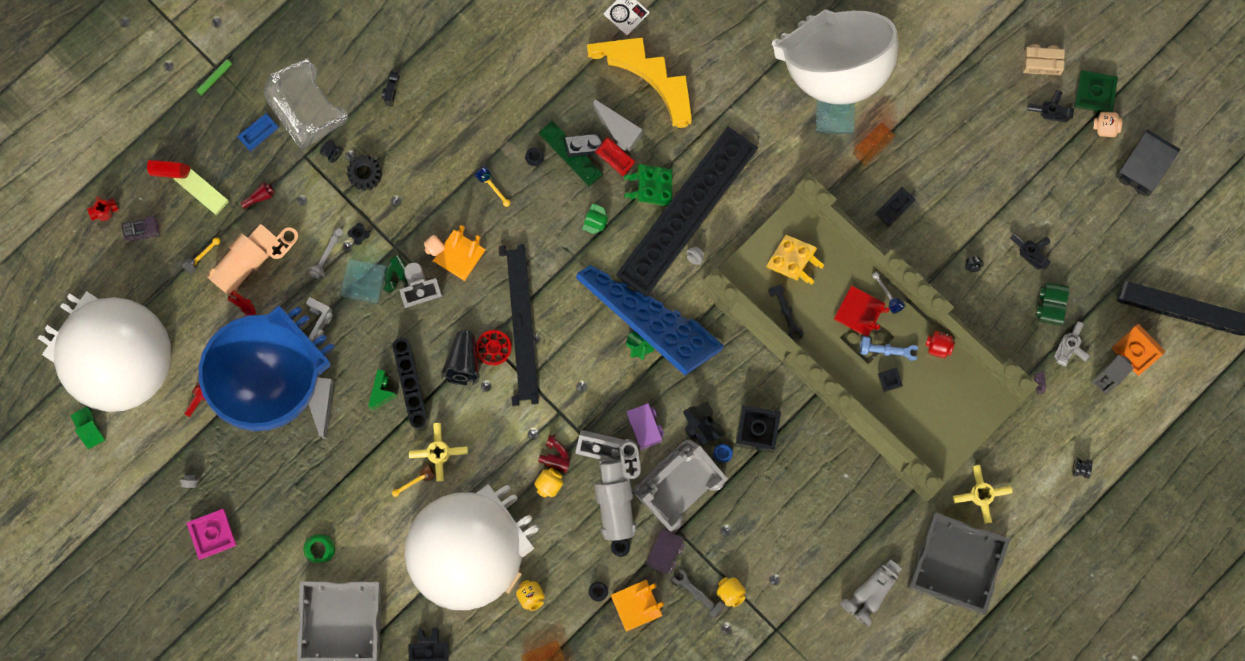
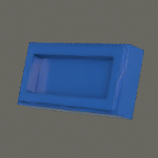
(258, 132)

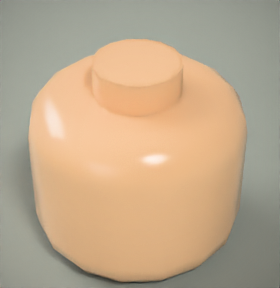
(433, 245)

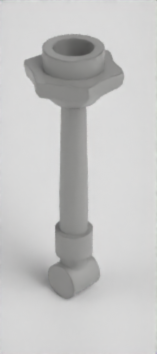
(316, 271)

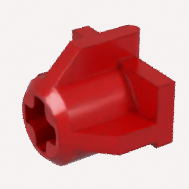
(102, 209)

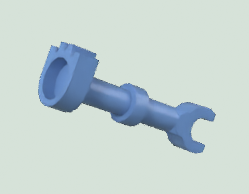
(865, 347)

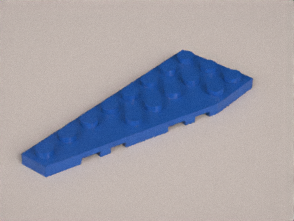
(673, 336)

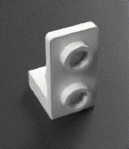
(326, 316)

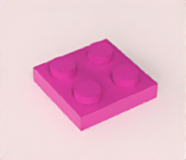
(211, 534)

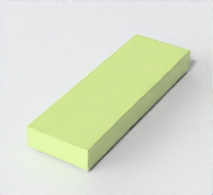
(203, 192)

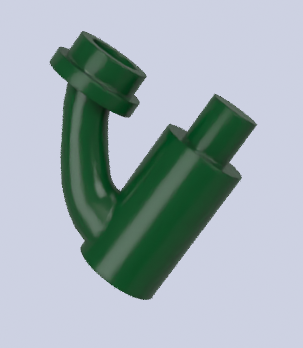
(398, 265)

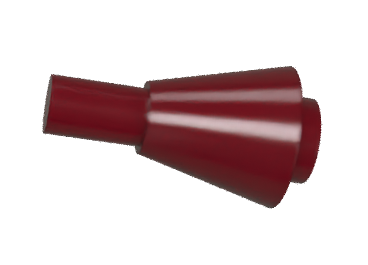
(262, 193)

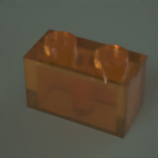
(873, 144)

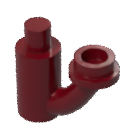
(555, 462)

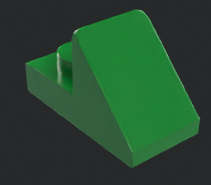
(378, 395)
(87, 428)

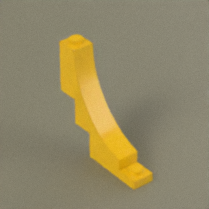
(631, 56)

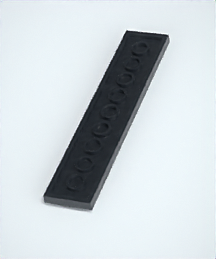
(687, 211)

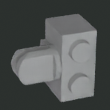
(418, 288)

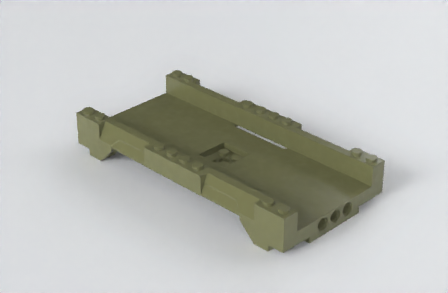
(944, 403)

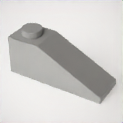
(620, 129)
(321, 404)

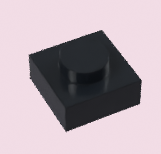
(890, 380)

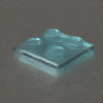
(834, 118)
(363, 281)

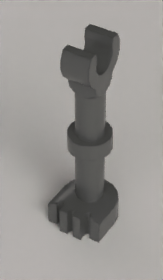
(698, 594)

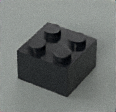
(758, 429)

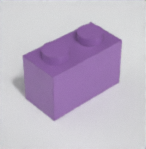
(644, 426)

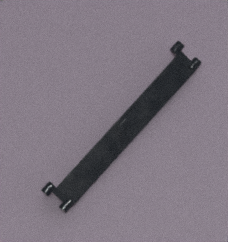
(521, 325)

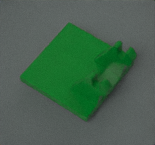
(654, 185)

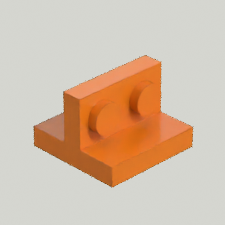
(1139, 349)

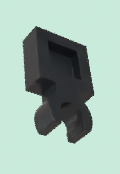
(390, 91)

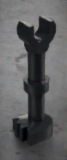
(786, 310)

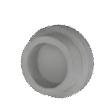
(695, 255)
(189, 481)

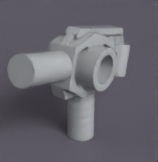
(1069, 345)

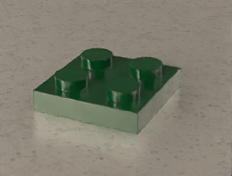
(1095, 91)

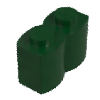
(1053, 303)

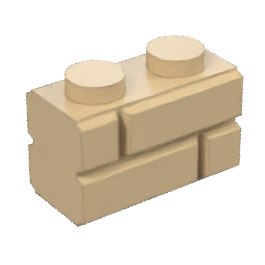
(1043, 60)

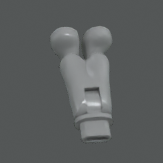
(872, 593)

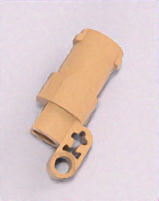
(248, 255)

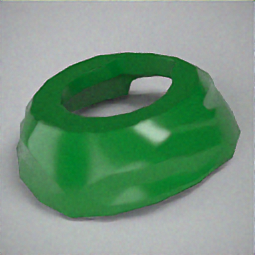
(329, 545)

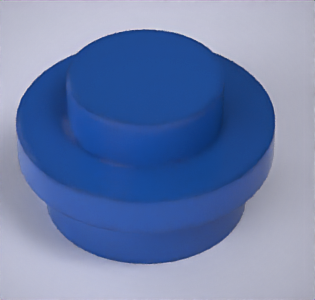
(723, 453)

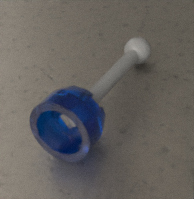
(895, 304)

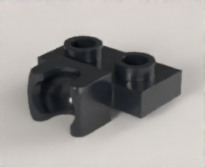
(429, 647)

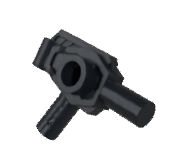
(1052, 110)
(1031, 251)

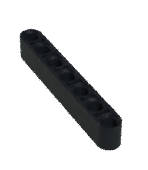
(1181, 308)

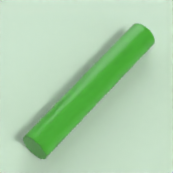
(211, 80)

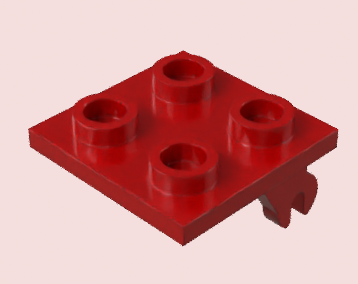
(860, 311)

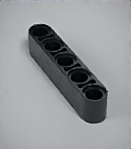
(405, 376)

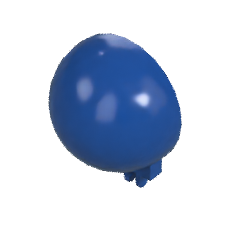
(262, 370)

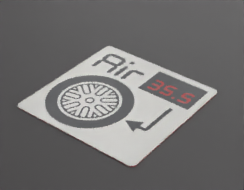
(626, 14)

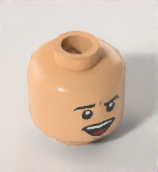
(1108, 124)

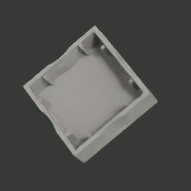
(339, 621)

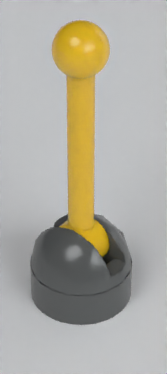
(191, 265)

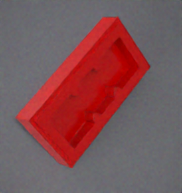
(614, 156)

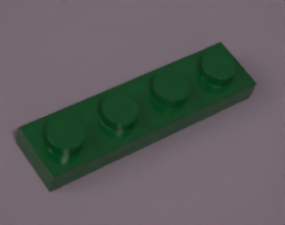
(580, 164)

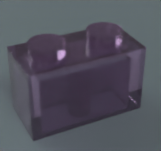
(664, 552)

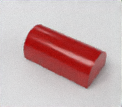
(168, 169)

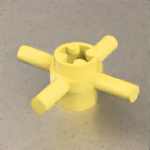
(438, 443)
(974, 494)

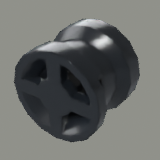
(331, 151)
(1082, 468)

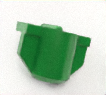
(595, 219)
(638, 345)

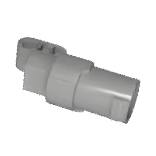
(615, 493)

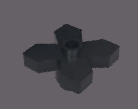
(702, 425)

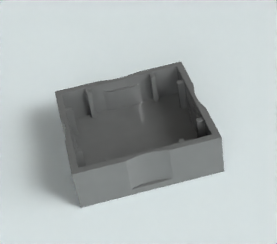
(958, 564)

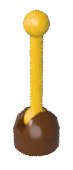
(426, 474)

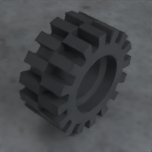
(364, 183)

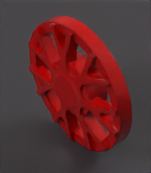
(493, 347)

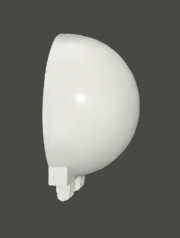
(840, 55)
(109, 352)
(466, 548)

